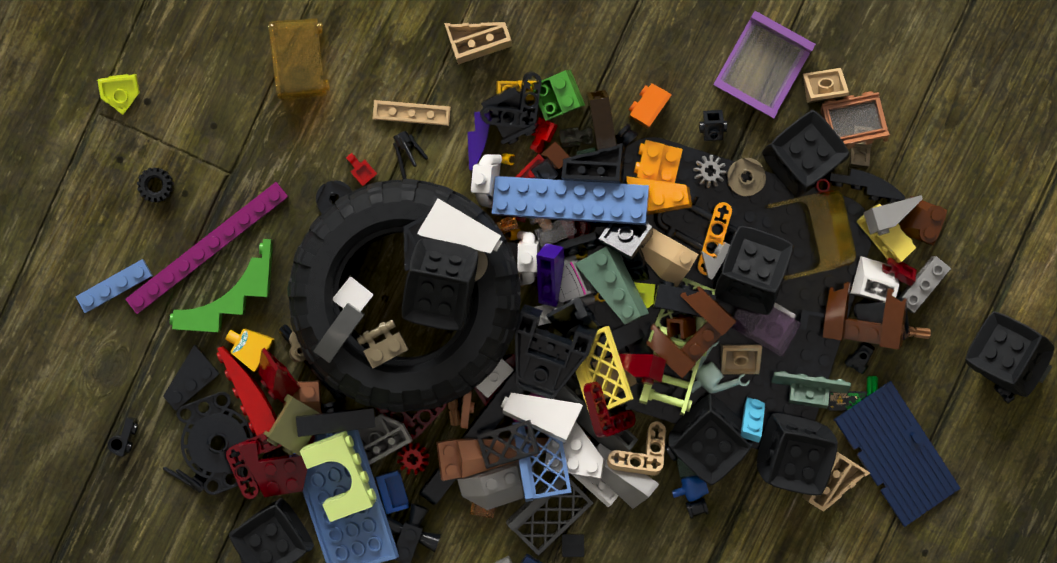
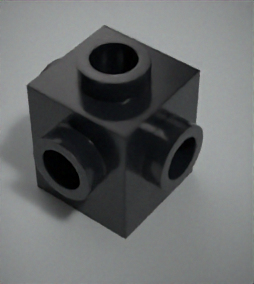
(713, 129)

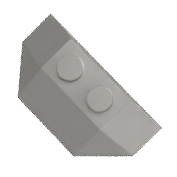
(384, 438)
(493, 486)

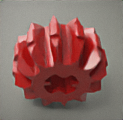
(409, 463)

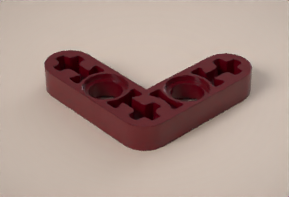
(593, 392)
(408, 420)
(232, 460)

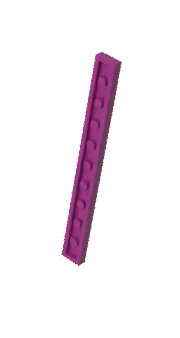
(206, 248)

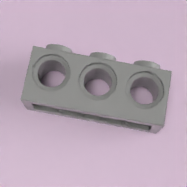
(925, 283)

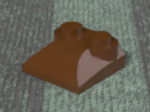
(924, 222)

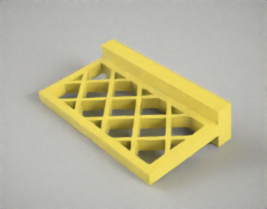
(585, 372)

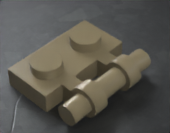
(386, 349)

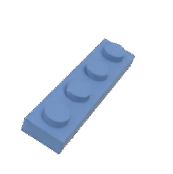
(114, 286)

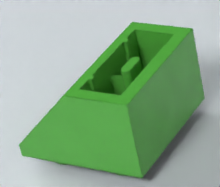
(559, 95)

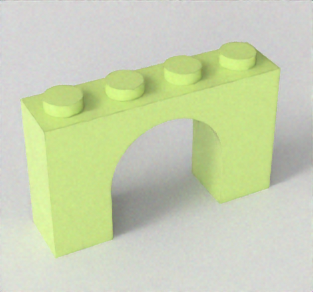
(340, 449)

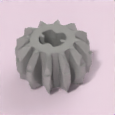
(704, 175)

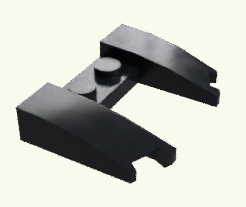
(632, 339)

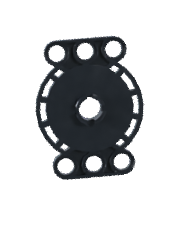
(200, 435)

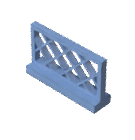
(526, 468)

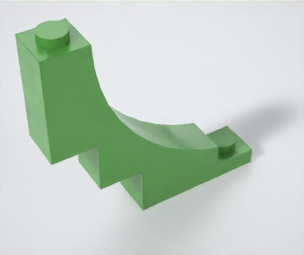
(252, 283)

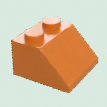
(649, 106)

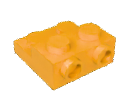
(658, 162)

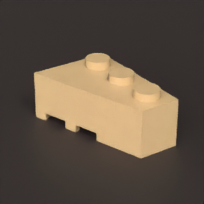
(477, 40)
(843, 477)

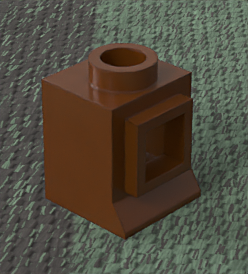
(555, 155)
(681, 324)

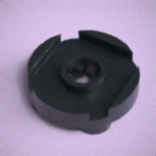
(330, 189)

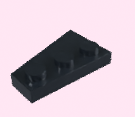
(191, 378)

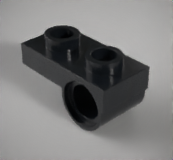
(129, 429)

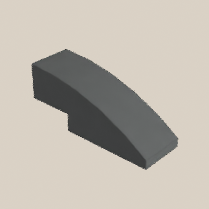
(339, 332)

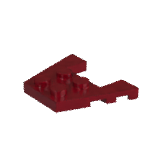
(275, 474)

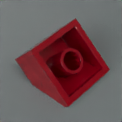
(276, 377)

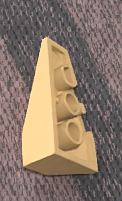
(668, 257)

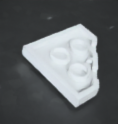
(580, 455)

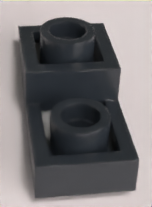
(637, 267)

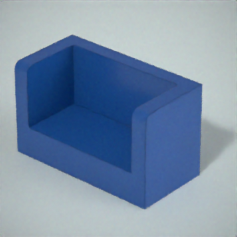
(392, 491)

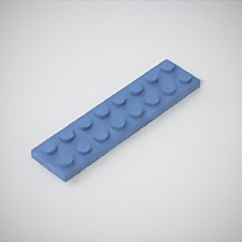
(570, 200)

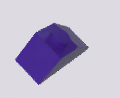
(549, 273)

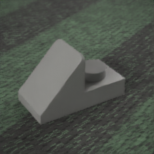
(713, 264)

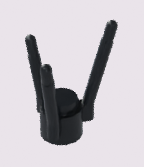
(403, 142)
(195, 482)

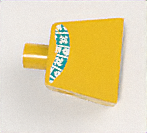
(248, 346)

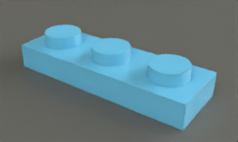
(752, 419)

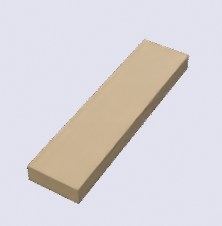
(411, 113)

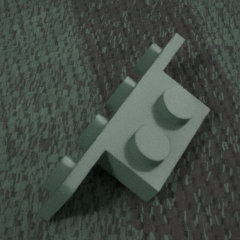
(810, 390)

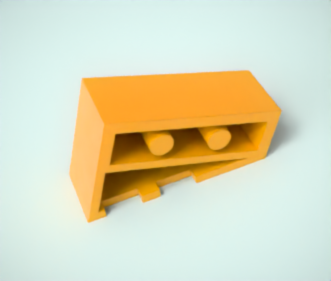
(664, 195)

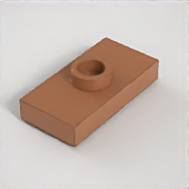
(467, 408)

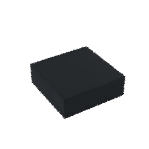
(572, 545)

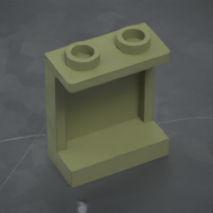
(285, 428)

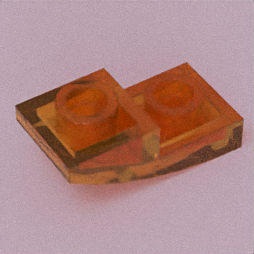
(508, 224)

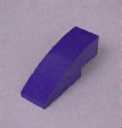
(477, 139)

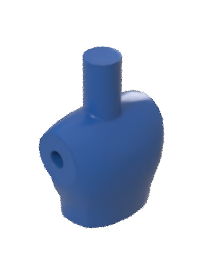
(692, 487)

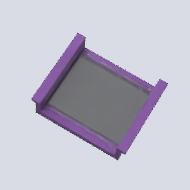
(764, 64)

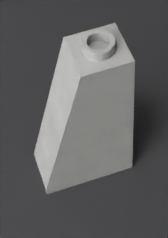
(629, 486)

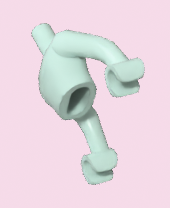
(709, 377)

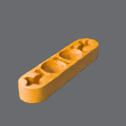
(711, 237)

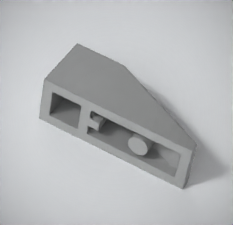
(888, 216)

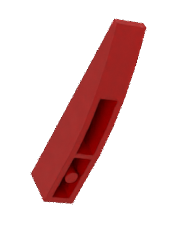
(251, 395)

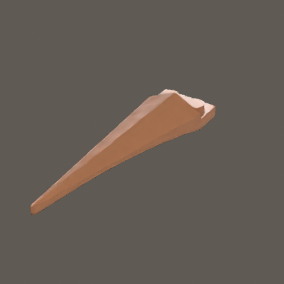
(464, 457)

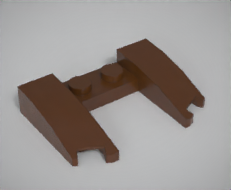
(887, 334)
(685, 358)

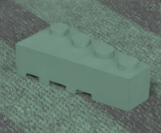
(613, 282)

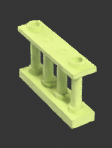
(649, 394)

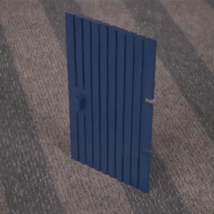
(897, 453)

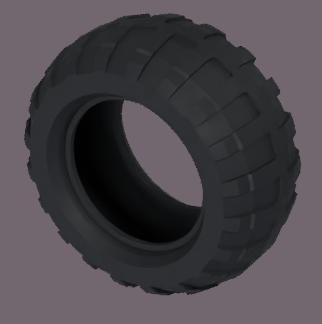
(401, 382)

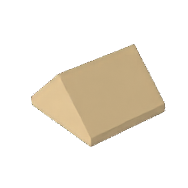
(825, 85)
(740, 358)

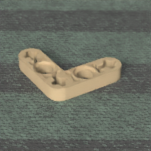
(650, 456)

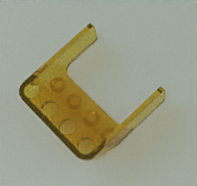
(830, 230)

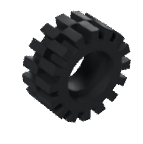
(166, 185)

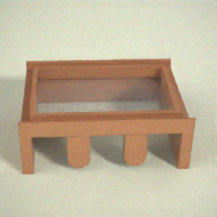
(856, 118)

